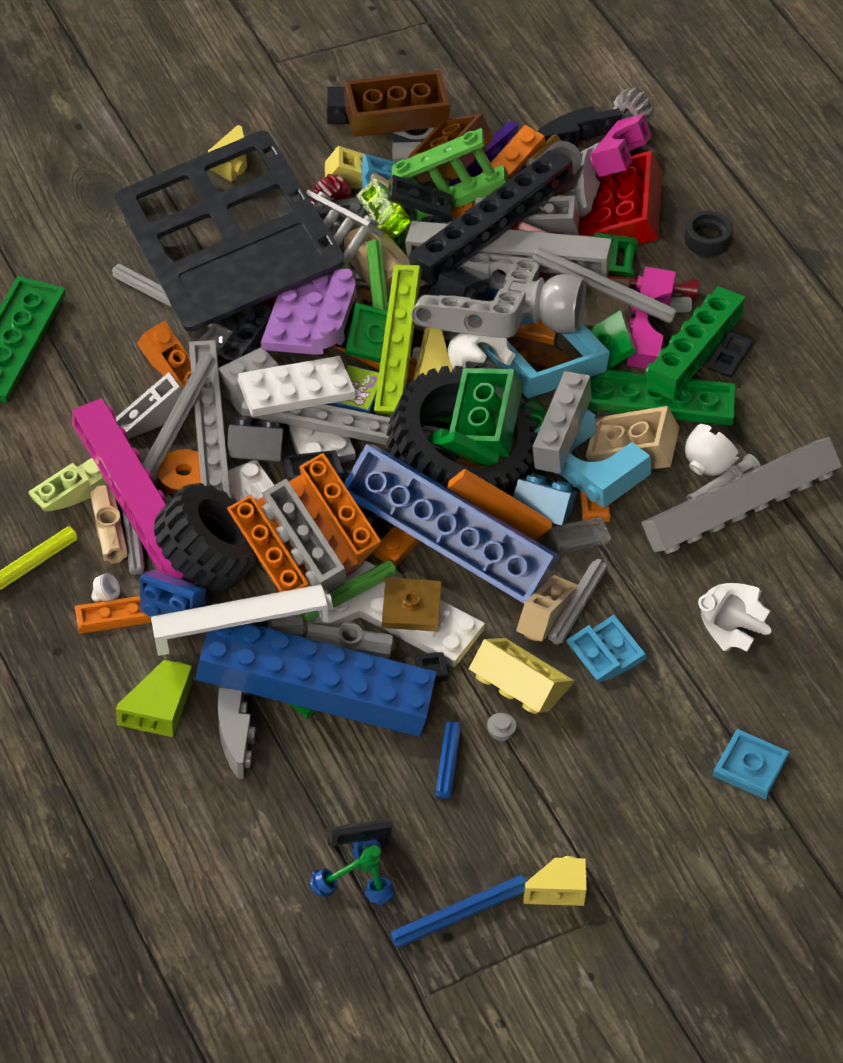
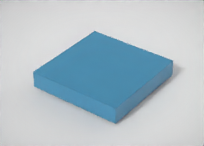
(751, 764)

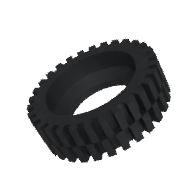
(436, 396)

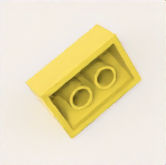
(519, 675)

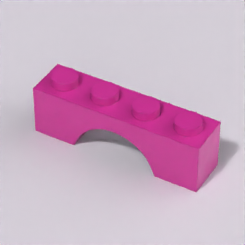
(613, 151)
(659, 286)

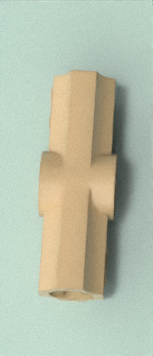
(108, 524)

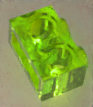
(388, 214)

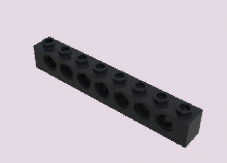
(492, 216)

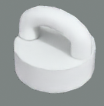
(105, 588)

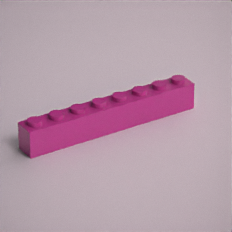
(124, 475)

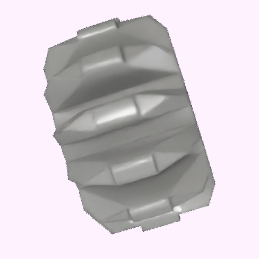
(633, 103)

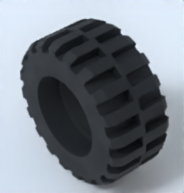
(203, 537)

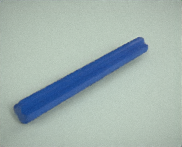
(458, 911)

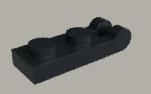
(421, 198)

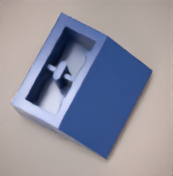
(168, 594)

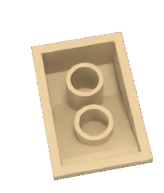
(649, 429)

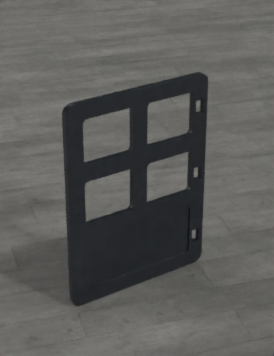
(245, 264)

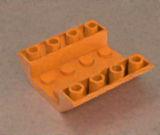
(331, 510)

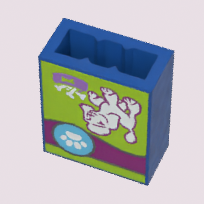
(365, 387)

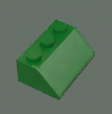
(488, 407)

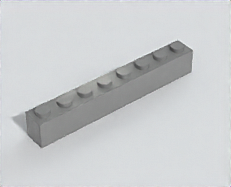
(585, 251)
(740, 495)

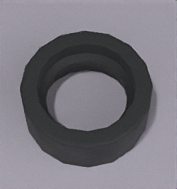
(708, 220)

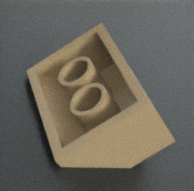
(391, 256)

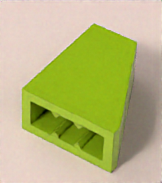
(157, 700)

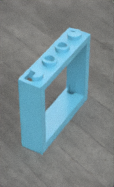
(535, 383)

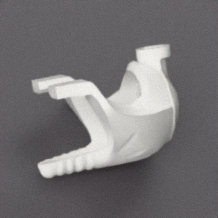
(470, 350)
(732, 607)

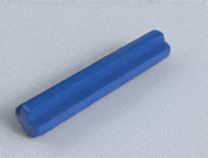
(448, 760)

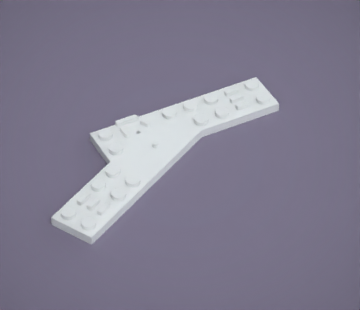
(455, 628)

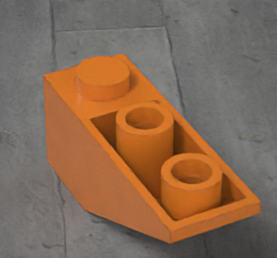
(166, 352)

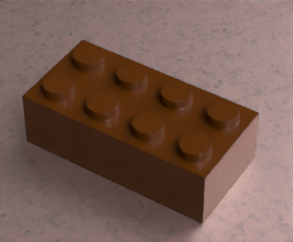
(396, 103)

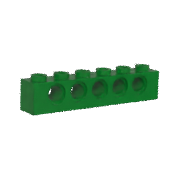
(694, 342)

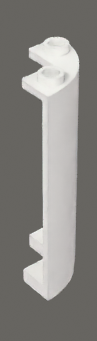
(239, 613)

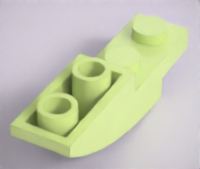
(68, 486)

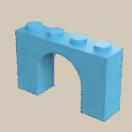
(608, 478)

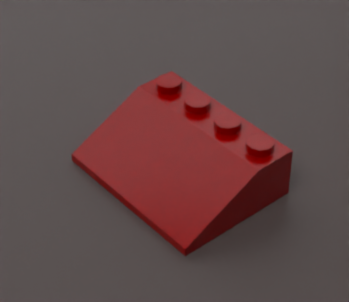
(627, 202)

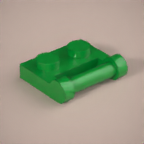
(630, 246)

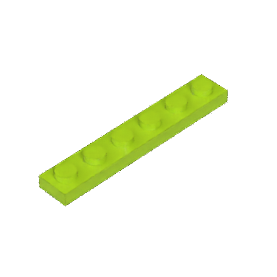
(397, 338)

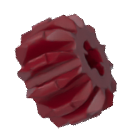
(332, 186)

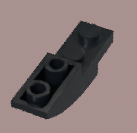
(581, 124)

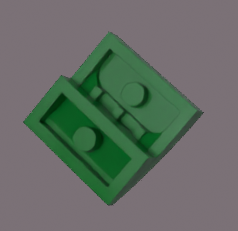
(464, 447)

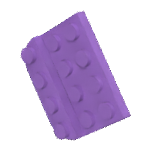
(311, 315)

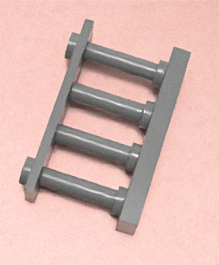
(366, 224)

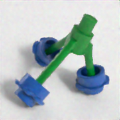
(367, 853)

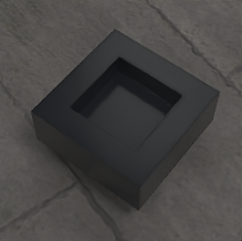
(433, 662)

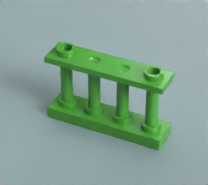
(470, 187)

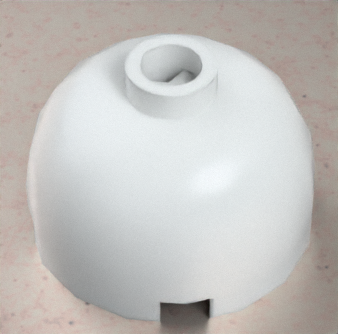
(709, 452)

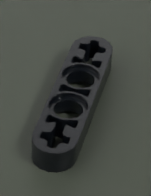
(248, 324)

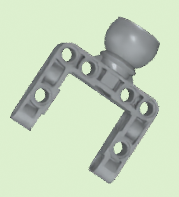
(521, 294)

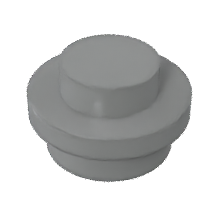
(501, 726)

